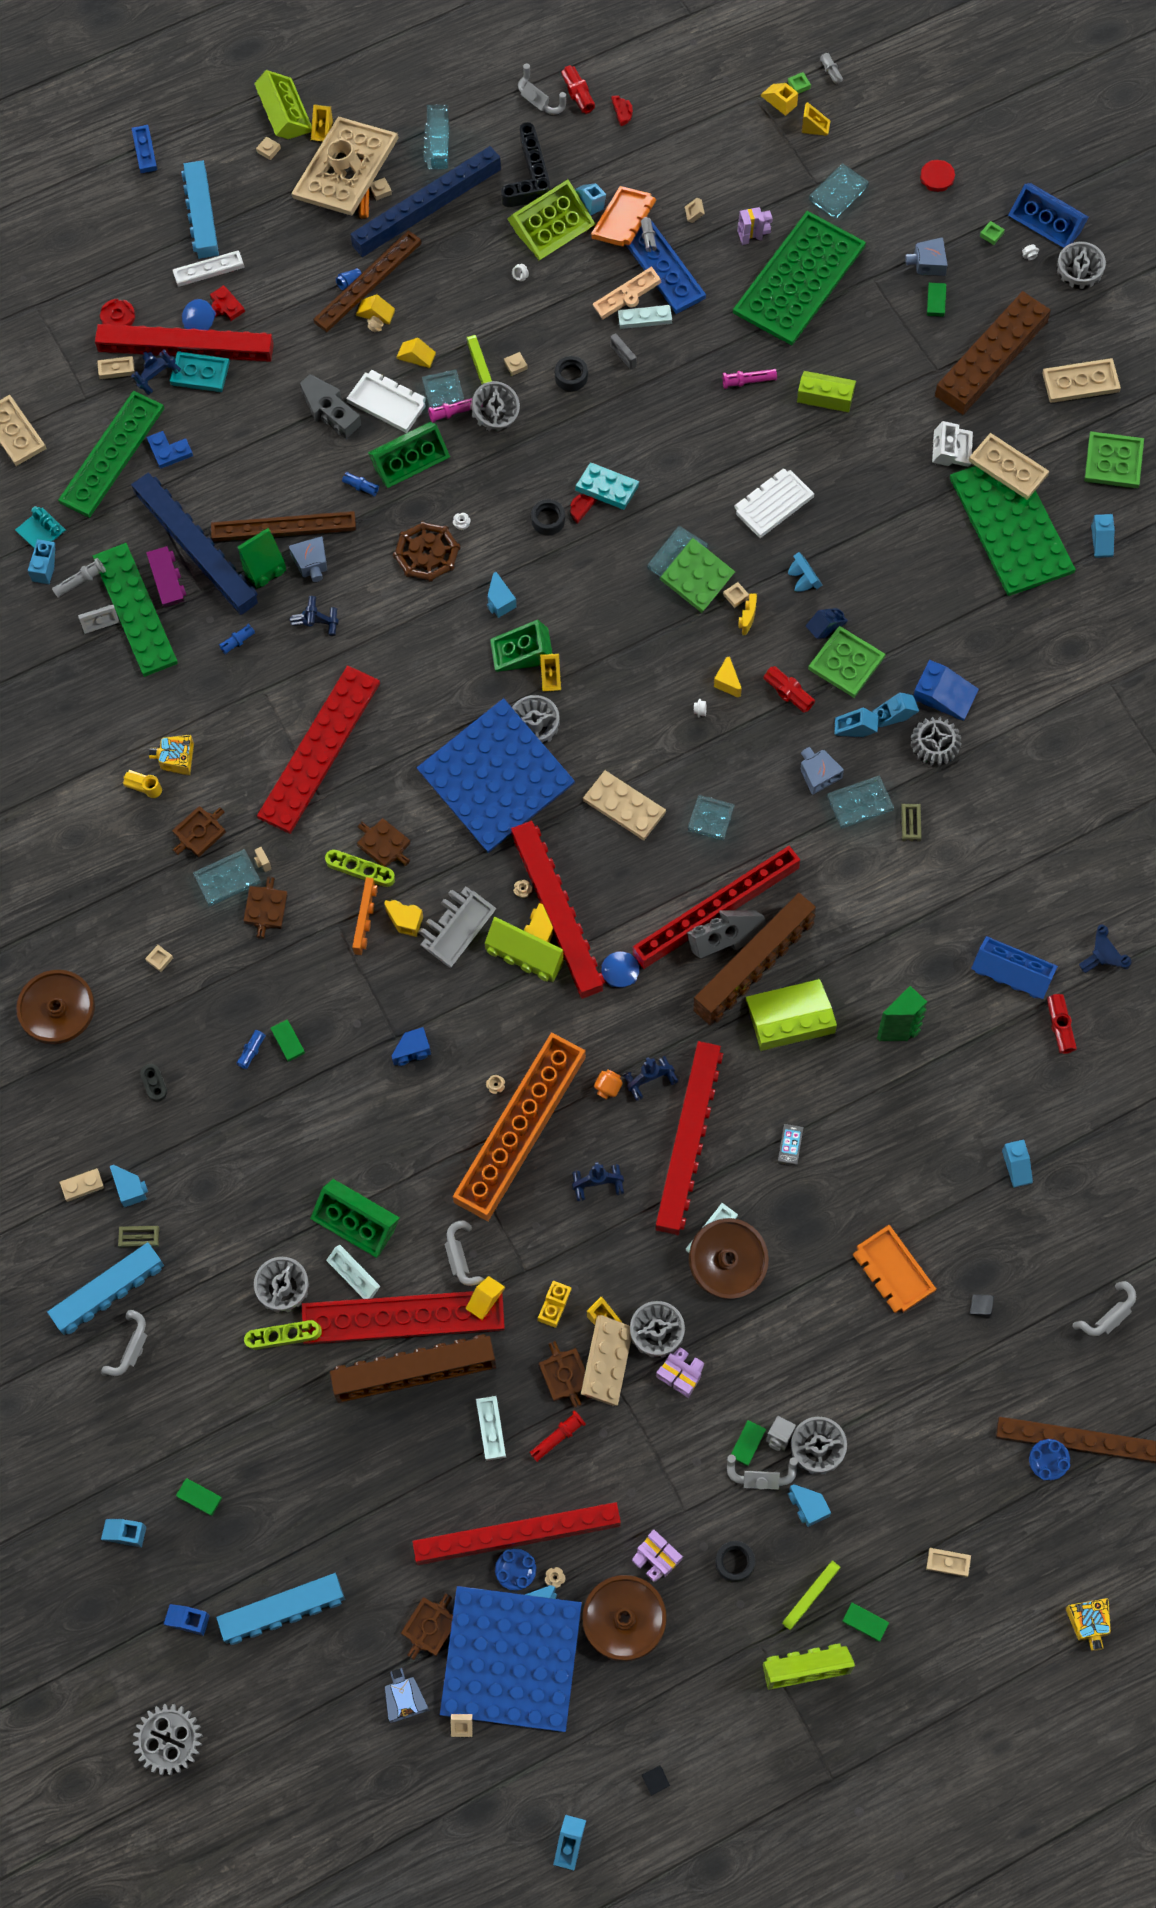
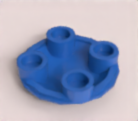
(198, 315)
(620, 969)
(1049, 1459)
(515, 1569)

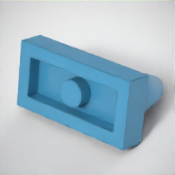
(809, 579)

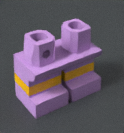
(753, 224)
(689, 1373)
(650, 1550)

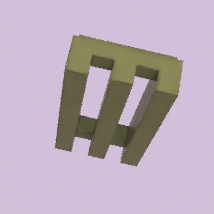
(911, 837)
(155, 1236)

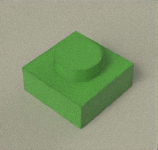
(799, 83)
(992, 233)

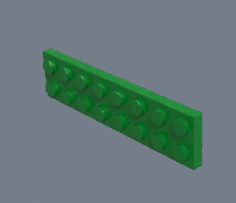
(111, 454)
(135, 610)

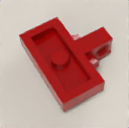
(226, 303)

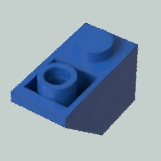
(411, 1046)
(187, 1619)

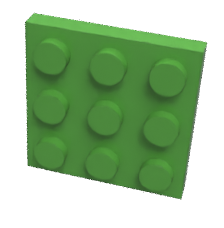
(1114, 459)
(697, 575)
(846, 661)

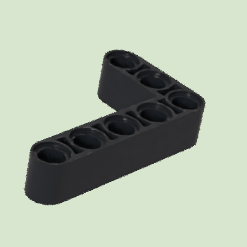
(539, 184)

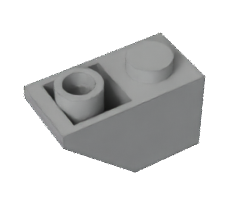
(780, 1434)

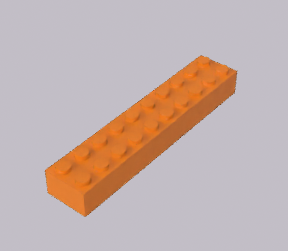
(519, 1127)

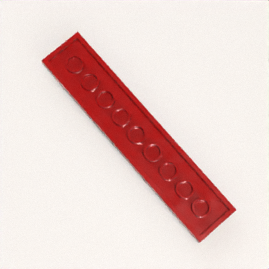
(318, 749)
(399, 1317)

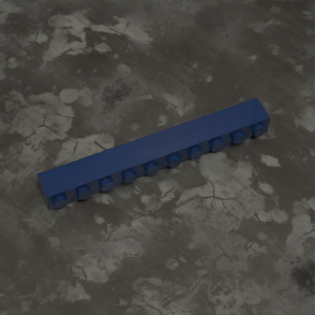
(426, 201)
(195, 544)

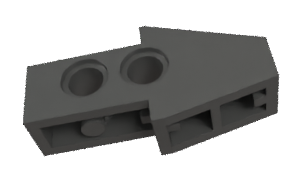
(321, 395)
(742, 929)

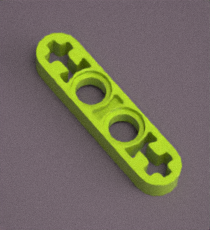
(478, 359)
(360, 867)
(283, 1338)
(811, 1595)

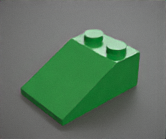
(261, 559)
(521, 647)

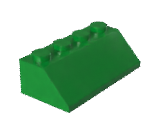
(409, 454)
(903, 1017)
(354, 1217)

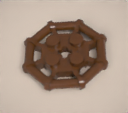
(423, 542)

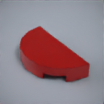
(623, 109)
(580, 506)

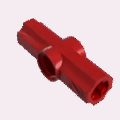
(578, 89)
(789, 689)
(1059, 1012)

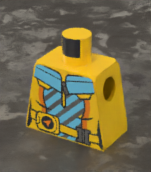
(174, 754)
(1090, 1621)

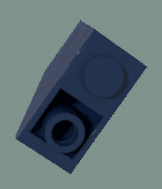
(826, 622)

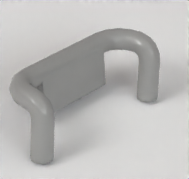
(536, 96)
(456, 1255)
(1112, 1317)
(133, 1349)
(761, 1480)

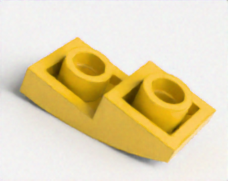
(748, 614)
(554, 1304)

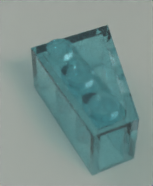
(437, 137)

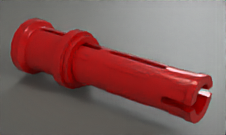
(565, 1430)

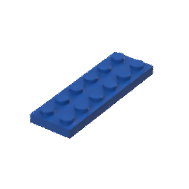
(677, 283)

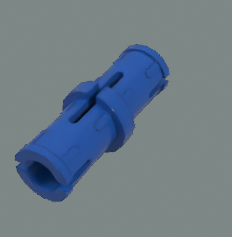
(360, 484)
(236, 639)
(251, 1049)

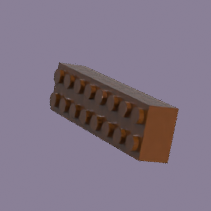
(992, 353)
(754, 959)
(412, 1369)

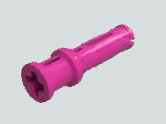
(741, 378)
(446, 410)

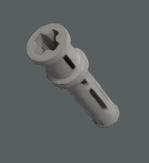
(86, 574)

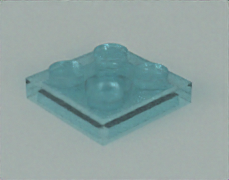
(443, 388)
(711, 817)

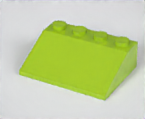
(551, 220)
(791, 1014)
(807, 1667)

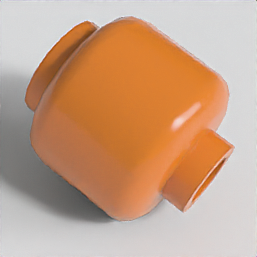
(608, 1084)

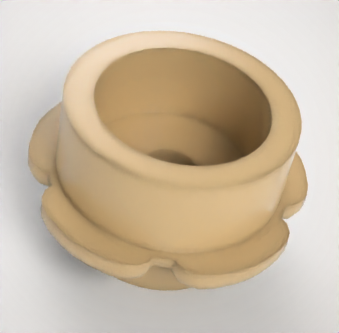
(375, 324)
(522, 893)
(495, 1079)
(555, 1572)

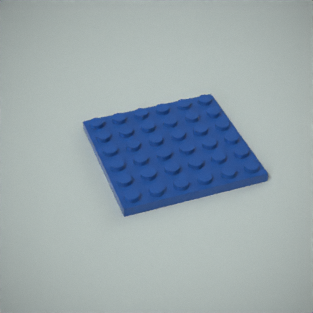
(495, 775)
(511, 1658)

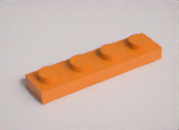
(363, 922)

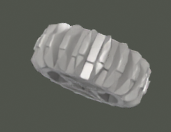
(943, 734)

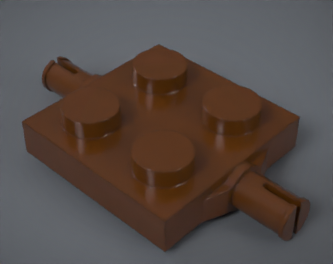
(199, 831)
(383, 843)
(265, 907)
(563, 1374)
(429, 1626)

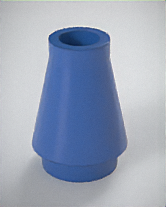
(346, 278)

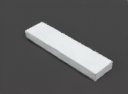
(208, 268)

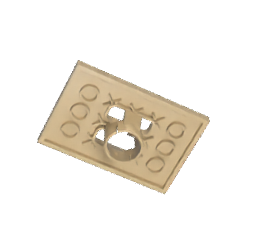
(357, 142)

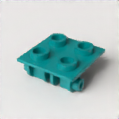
(40, 526)

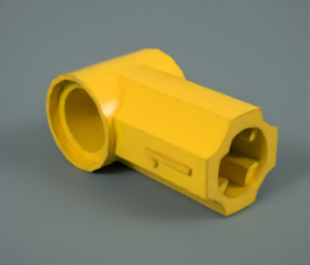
(142, 783)

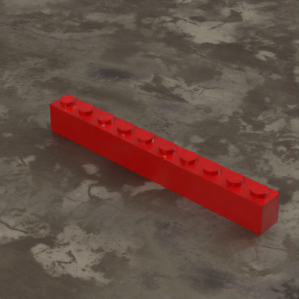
(202, 342)
(728, 898)
(555, 902)
(688, 1138)
(516, 1533)

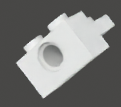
(952, 445)

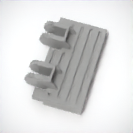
(459, 926)

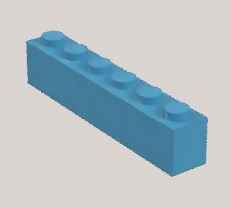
(201, 209)
(105, 1289)
(280, 1608)

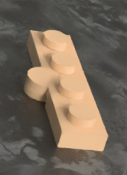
(627, 293)

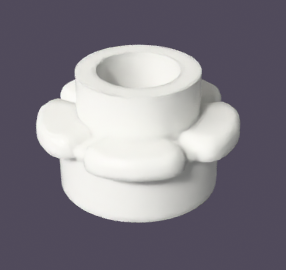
(1030, 252)
(516, 272)
(461, 525)
(700, 708)

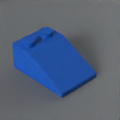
(945, 691)

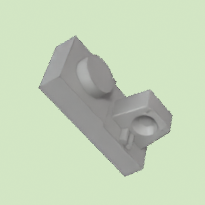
(98, 618)

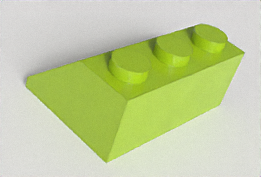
(826, 391)

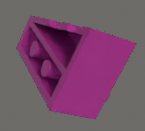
(166, 576)

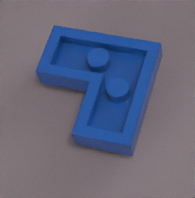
(168, 454)

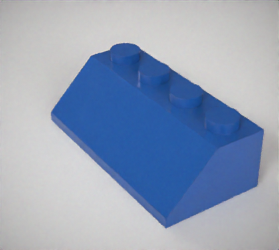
(1048, 215)
(1014, 968)

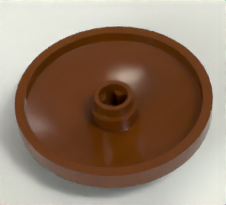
(55, 1006)
(728, 1258)
(624, 1618)

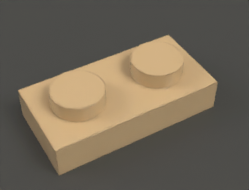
(116, 367)
(82, 1185)
(948, 1562)

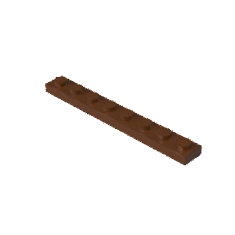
(367, 281)
(284, 526)
(1077, 1439)

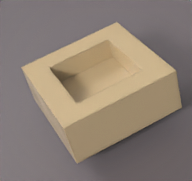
(268, 148)
(380, 189)
(694, 210)
(515, 363)
(736, 594)
(262, 860)
(159, 958)
(461, 1725)

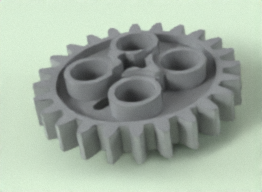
(159, 1757)

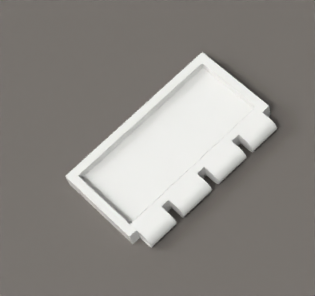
(386, 401)
(773, 503)

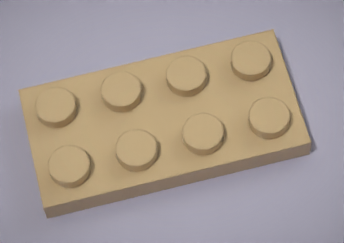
(1081, 380)
(17, 434)
(1008, 466)
(624, 805)
(607, 1361)

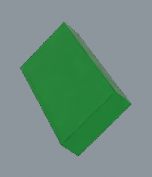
(936, 299)
(287, 1040)
(748, 1443)
(199, 1497)
(865, 1622)

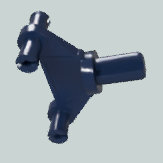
(152, 368)
(312, 616)
(1104, 953)
(650, 1071)
(598, 1176)

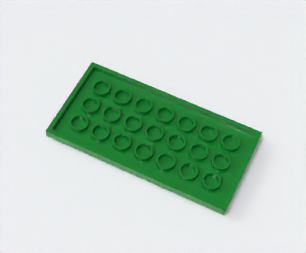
(799, 278)
(1012, 531)

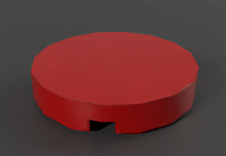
(937, 175)
(117, 313)

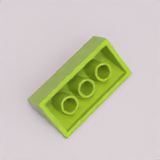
(283, 105)
(524, 950)

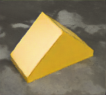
(814, 121)
(321, 122)
(376, 307)
(416, 352)
(550, 672)
(727, 679)
(484, 1297)
(599, 1308)

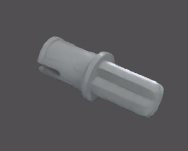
(831, 68)
(648, 234)

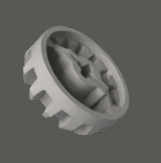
(1084, 254)
(502, 397)
(540, 710)
(276, 1272)
(655, 1311)
(835, 1442)

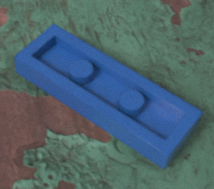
(144, 149)

